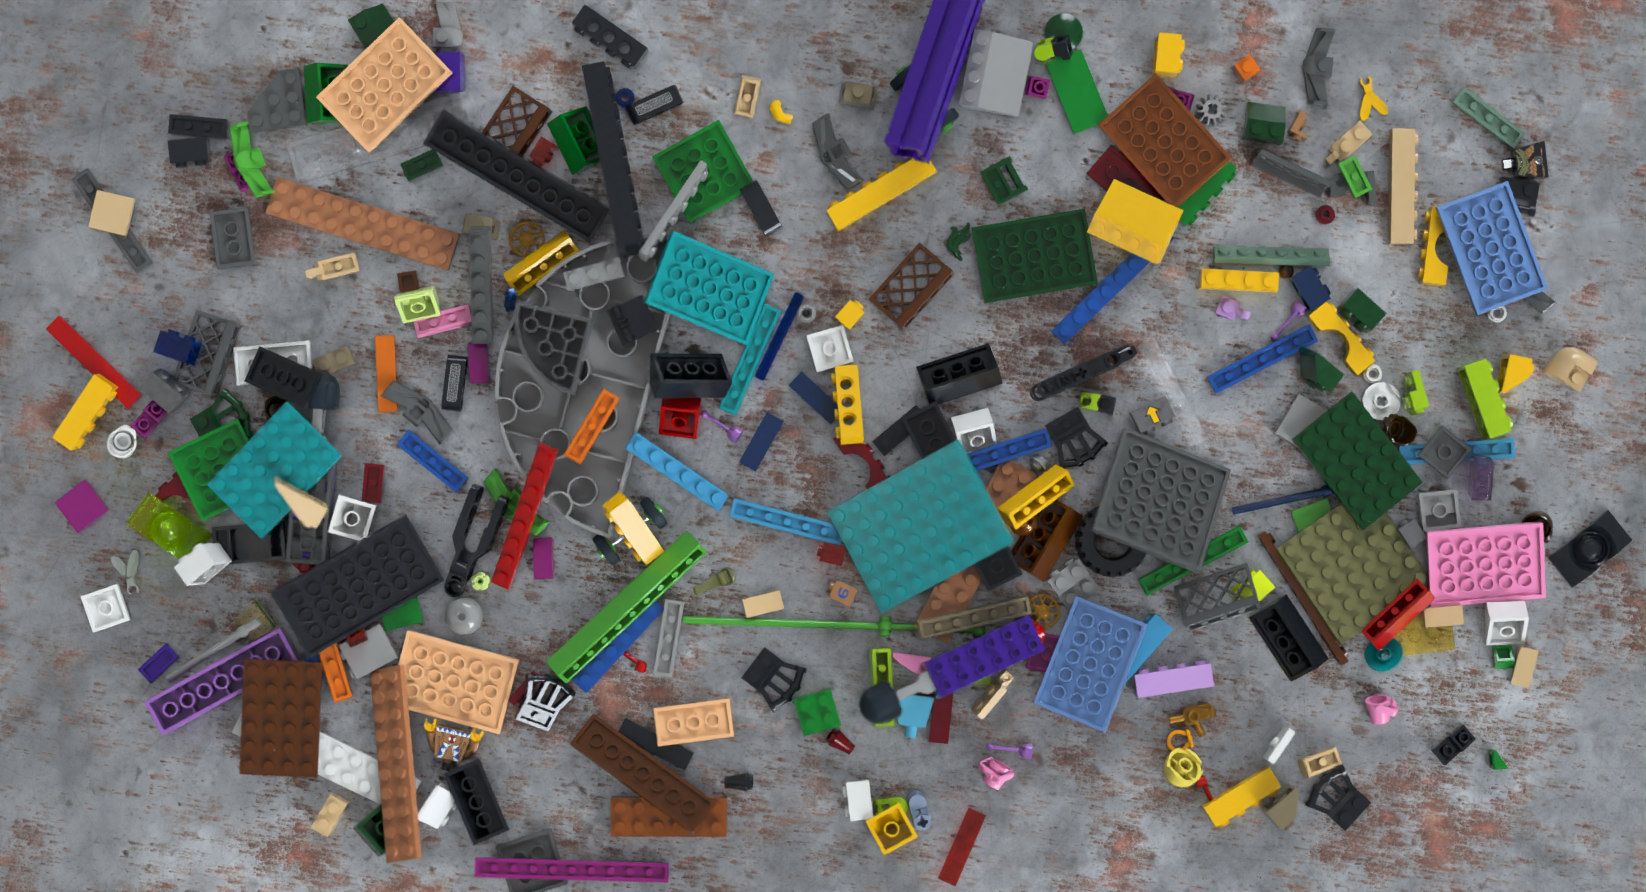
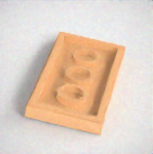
(693, 722)

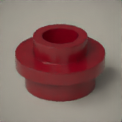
(1319, 216)

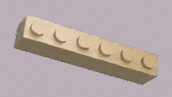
(1402, 186)

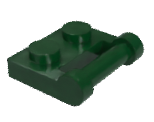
(998, 184)

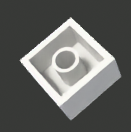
(202, 563)

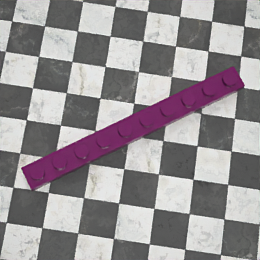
(571, 869)

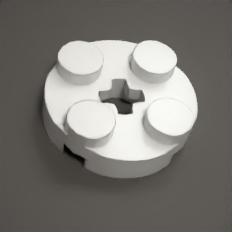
(1381, 389)

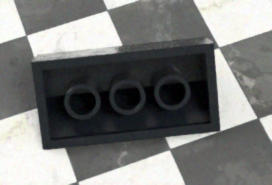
(959, 374)
(688, 375)
(1288, 638)
(476, 801)

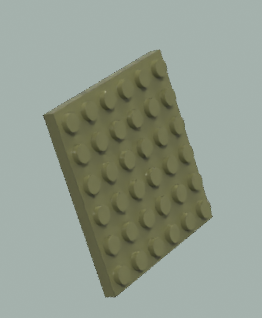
(1350, 570)

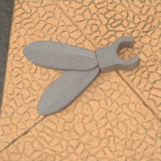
(128, 571)

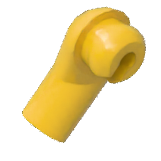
(777, 113)

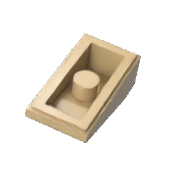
(747, 96)
(763, 604)
(1524, 666)
(1319, 762)

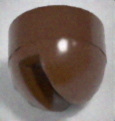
(1282, 272)

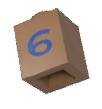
(842, 592)

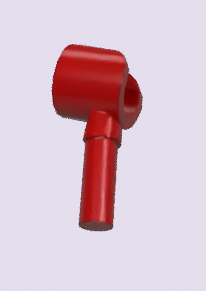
(640, 665)
(1202, 782)

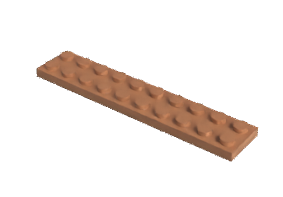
(362, 223)
(957, 591)
(395, 764)

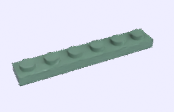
(1271, 255)

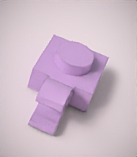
(1229, 309)

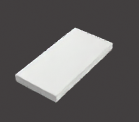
(295, 351)

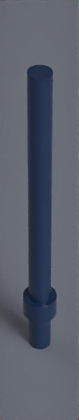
(1323, 491)

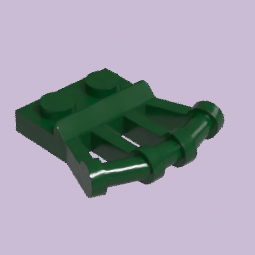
(208, 419)

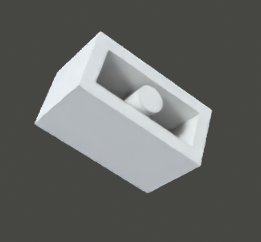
(859, 800)

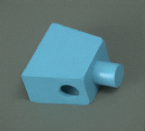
(914, 713)

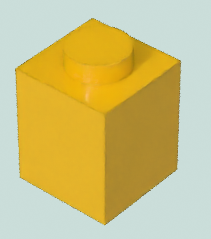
(850, 314)

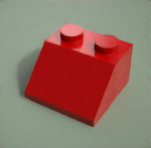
(680, 417)

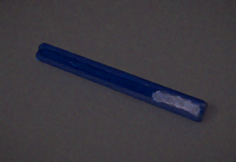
(779, 336)

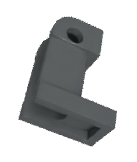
(1335, 191)

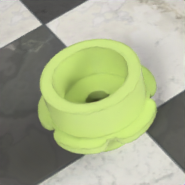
(485, 581)

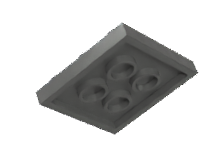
(534, 846)

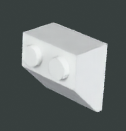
(974, 430)
(351, 518)
(1505, 623)
(438, 806)

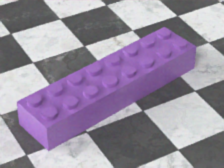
(215, 683)

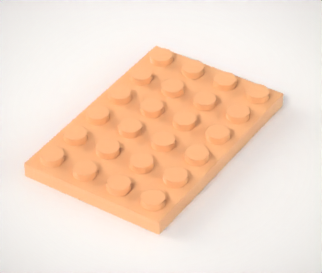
(384, 85)
(457, 681)

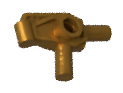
(1193, 715)

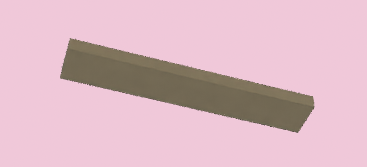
(974, 617)

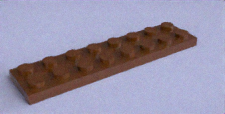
(643, 774)

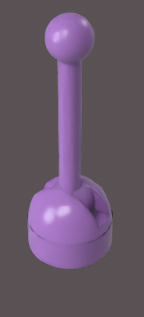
(1297, 310)
(733, 433)
(1025, 750)

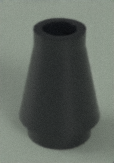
(740, 782)

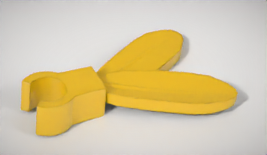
(1370, 99)

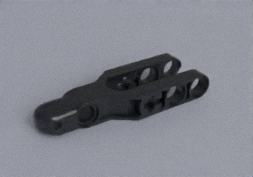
(1083, 371)
(464, 560)

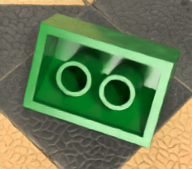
(316, 79)
(576, 139)

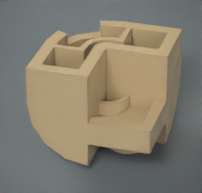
(1570, 367)

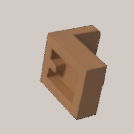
(1298, 123)

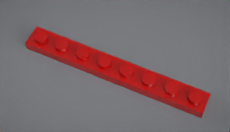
(524, 515)

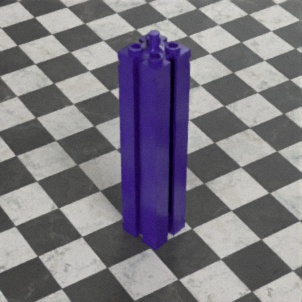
(932, 78)

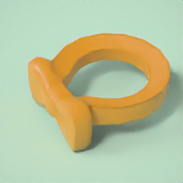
(1187, 733)

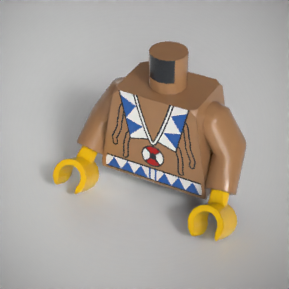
(451, 743)

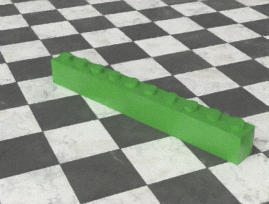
(626, 607)

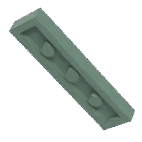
(1488, 118)

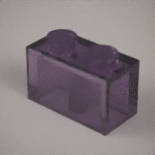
(1480, 478)

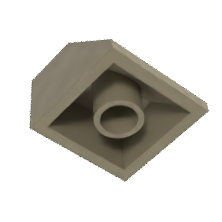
(1283, 808)

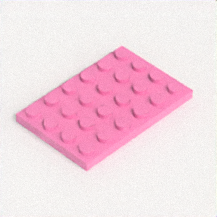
(1486, 564)

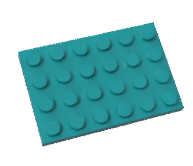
(709, 288)
(282, 449)

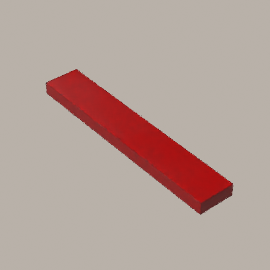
(92, 360)

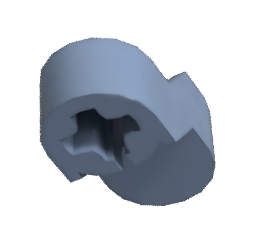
(920, 818)

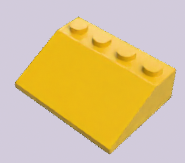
(1135, 221)

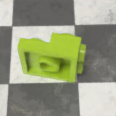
(1416, 399)

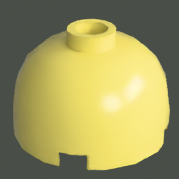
(1182, 767)

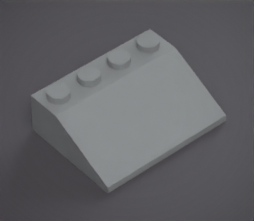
(996, 73)

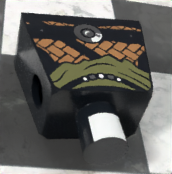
(1528, 162)

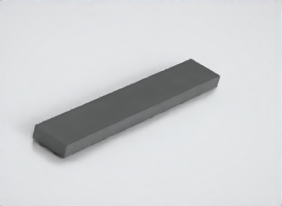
(127, 244)

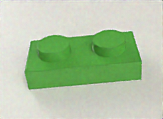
(1354, 176)

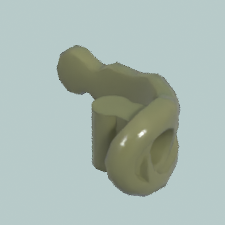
(723, 578)

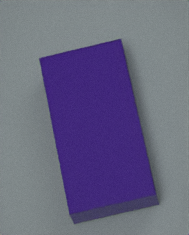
(158, 663)

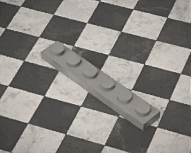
(670, 217)

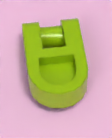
(891, 801)

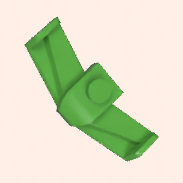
(248, 160)
(497, 486)

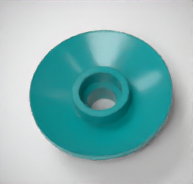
(1374, 656)

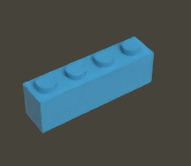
(1154, 635)

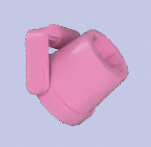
(1380, 708)
(995, 773)

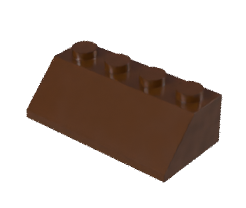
(1042, 548)

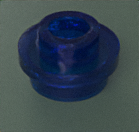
(625, 91)

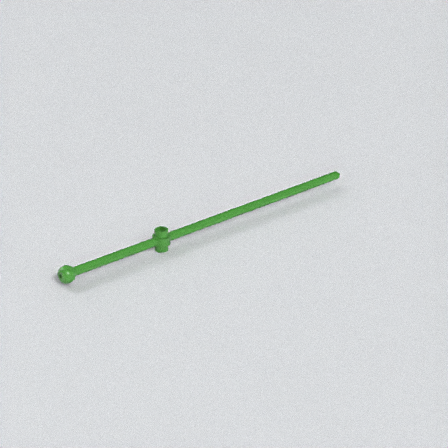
(884, 625)

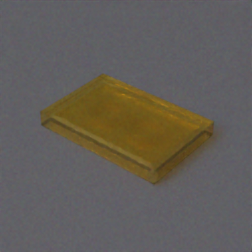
(1419, 640)

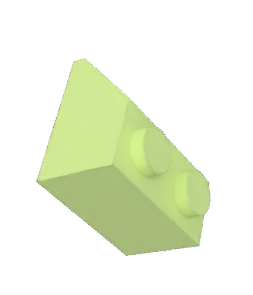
(418, 304)

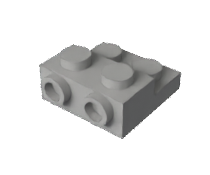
(1439, 510)
(1072, 582)

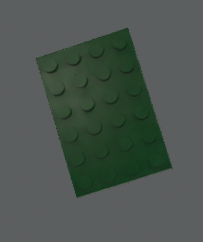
(1034, 256)
(1357, 460)

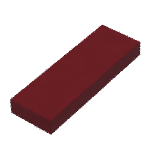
(941, 719)

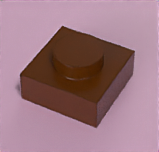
(408, 281)

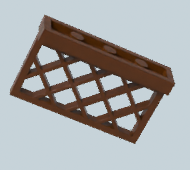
(532, 126)
(923, 298)

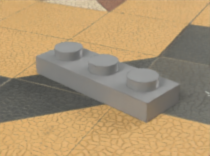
(593, 274)

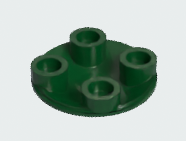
(1062, 25)

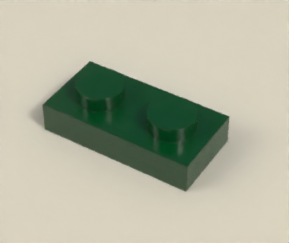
(421, 165)

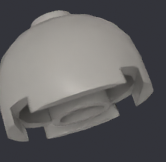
(464, 616)

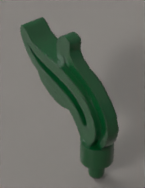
(957, 238)

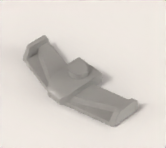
(449, 36)

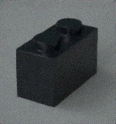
(189, 152)

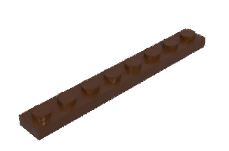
(1338, 652)

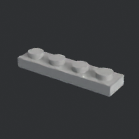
(668, 638)

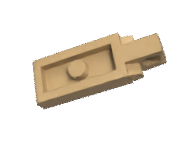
(1348, 143)
(334, 267)
(992, 694)

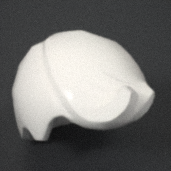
(122, 442)

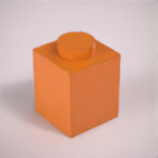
(1246, 68)

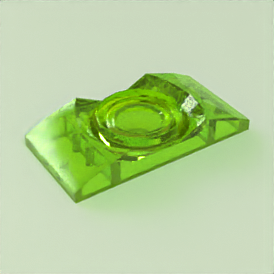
(167, 526)

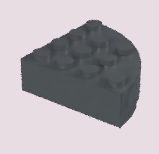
(553, 344)

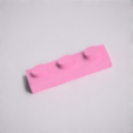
(448, 320)

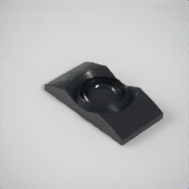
(246, 546)
(1590, 549)

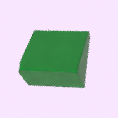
(1503, 657)
(1496, 761)

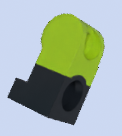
(1054, 47)
(1097, 403)

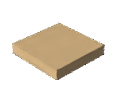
(111, 213)

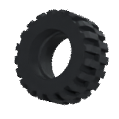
(1094, 560)

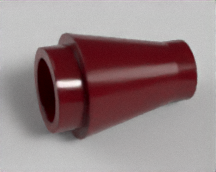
(839, 741)

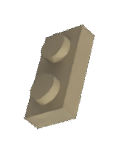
(334, 360)

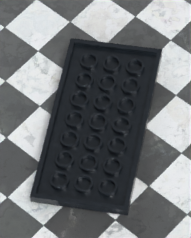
(357, 586)

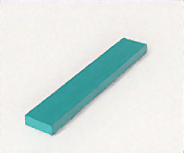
(750, 359)

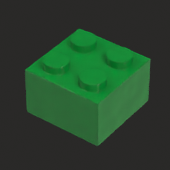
(817, 711)

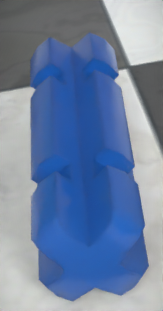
(510, 299)

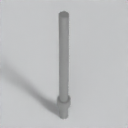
(242, 631)

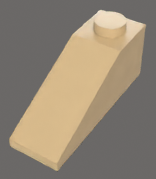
(306, 507)

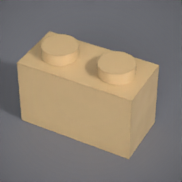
(330, 815)

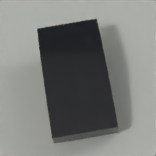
(1453, 744)

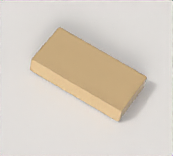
(1443, 616)

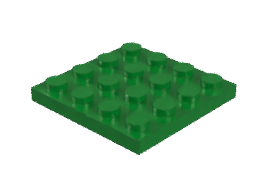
(725, 169)
(202, 460)

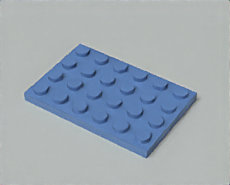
(1491, 248)
(1090, 664)

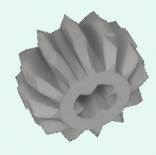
(1212, 103)

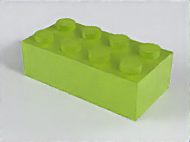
(1485, 399)

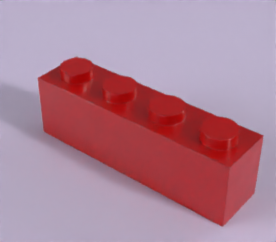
(1398, 614)

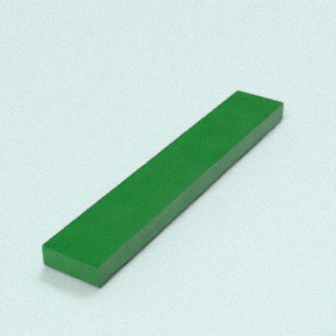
(1170, 572)

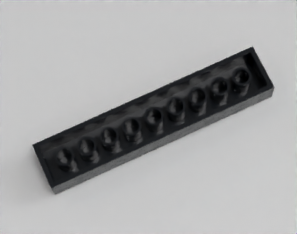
(612, 158)
(516, 175)
(931, 433)

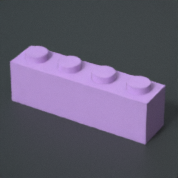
(1173, 679)

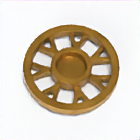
(526, 238)
(1042, 611)

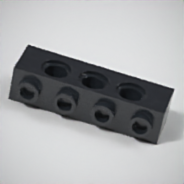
(588, 16)

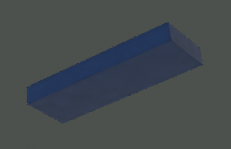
(814, 397)
(761, 441)

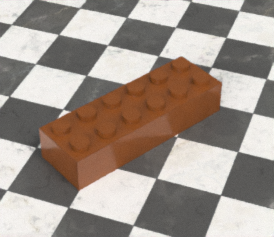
(638, 818)

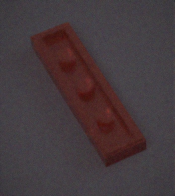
(961, 846)

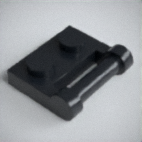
(1524, 191)

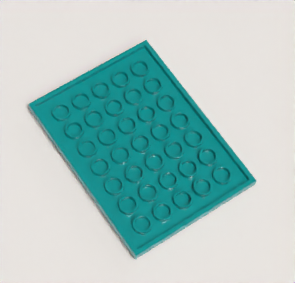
(920, 526)

